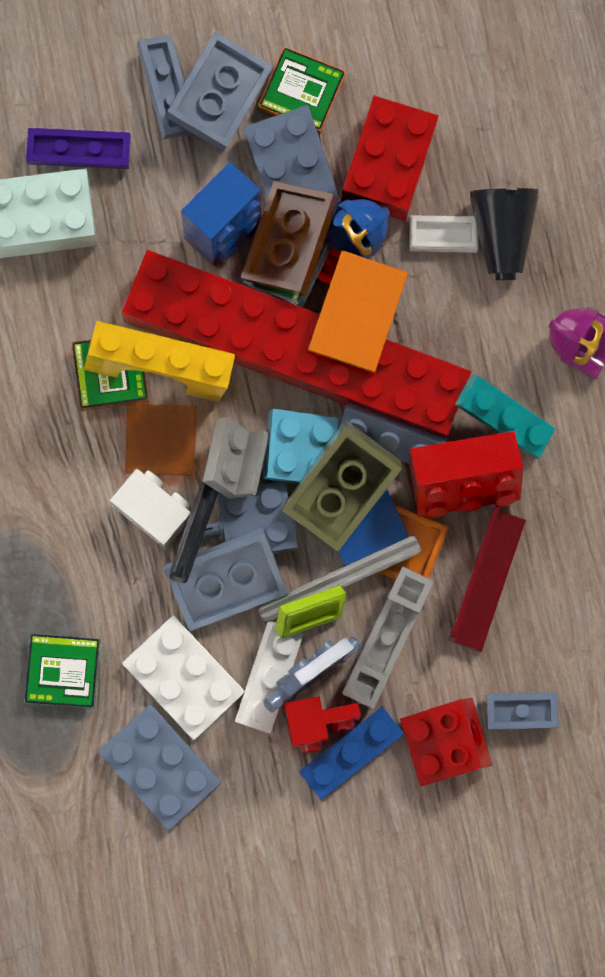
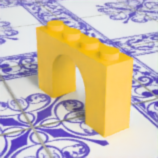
(198, 367)

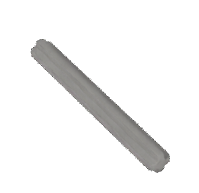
(346, 575)

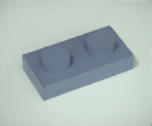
(522, 711)

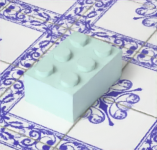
(46, 213)

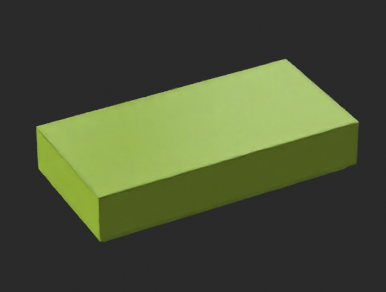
(310, 611)

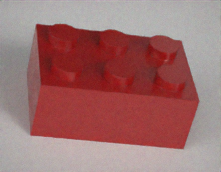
(390, 156)
(466, 474)

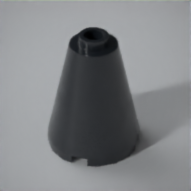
(504, 227)

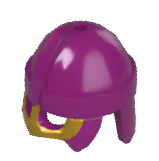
(580, 339)

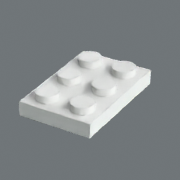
(183, 677)

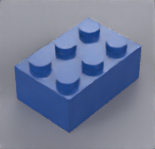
(222, 214)

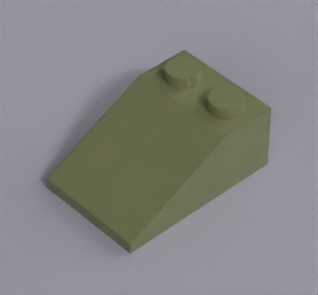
(342, 485)

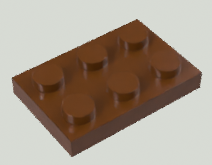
(289, 238)

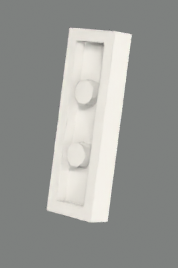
(271, 664)

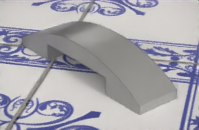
(388, 637)

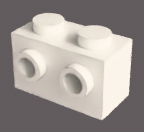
(151, 507)

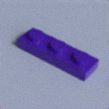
(78, 148)

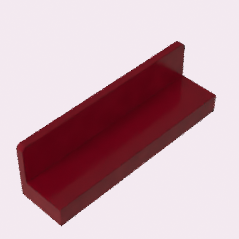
(487, 580)

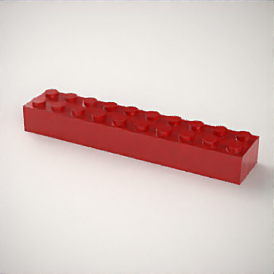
(275, 341)

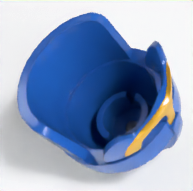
(358, 227)

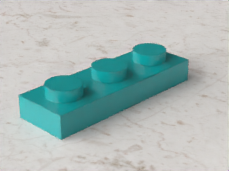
(505, 415)

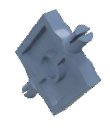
(255, 512)
(310, 670)

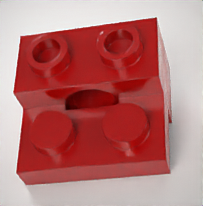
(309, 722)
(446, 741)

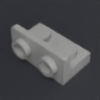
(235, 459)

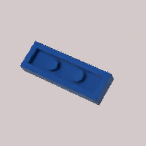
(351, 753)

